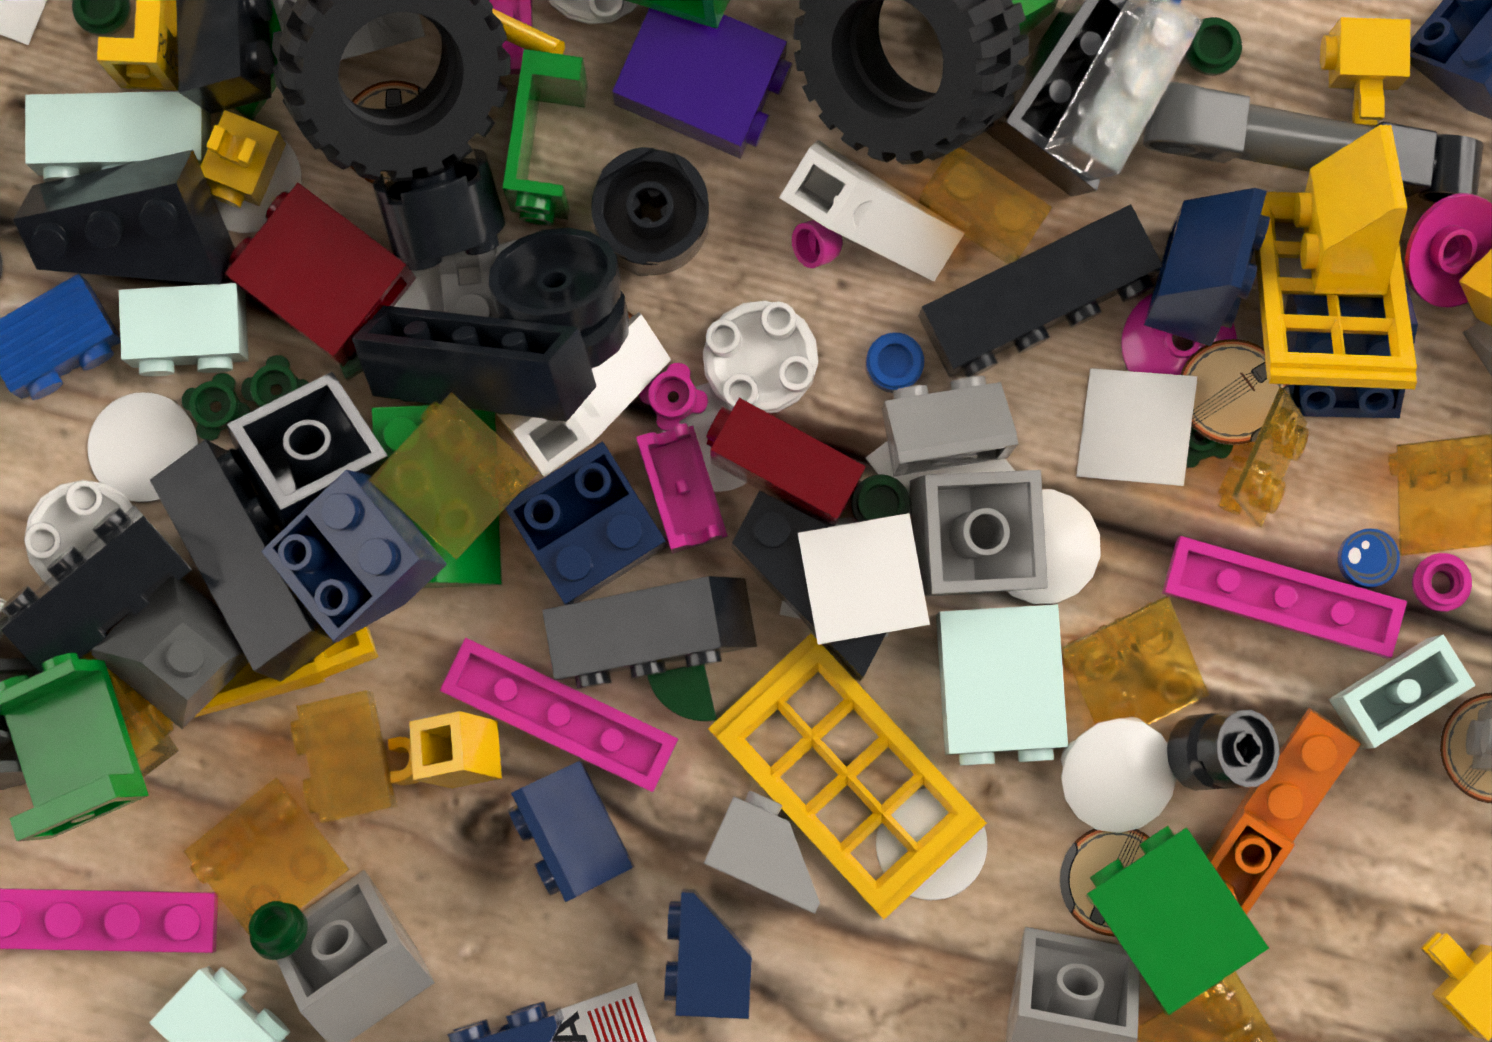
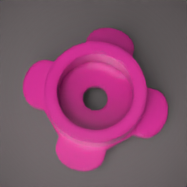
(673, 380)

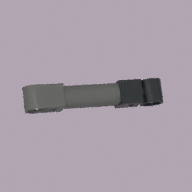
(1226, 126)

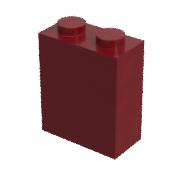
(318, 272)
(783, 461)

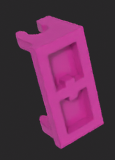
(682, 487)

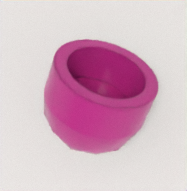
(815, 244)

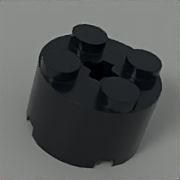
(661, 180)
(442, 211)

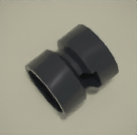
(1223, 750)

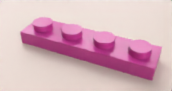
(1284, 597)
(559, 714)
(108, 920)

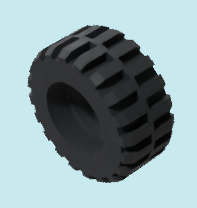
(882, 110)
(401, 136)

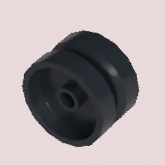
(564, 281)

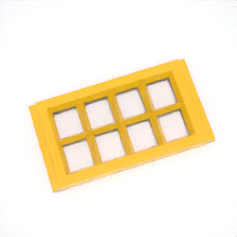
(1319, 368)
(922, 856)

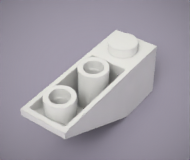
(870, 211)
(618, 384)

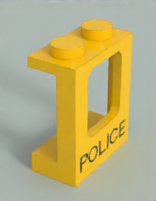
(149, 57)

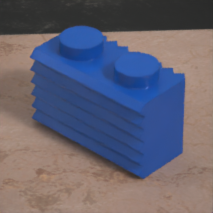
(54, 337)

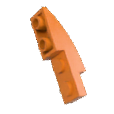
(1276, 811)

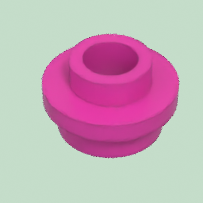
(1458, 575)

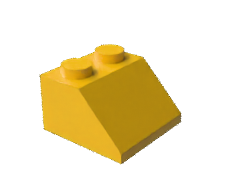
(1353, 216)

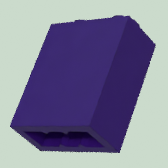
(703, 79)

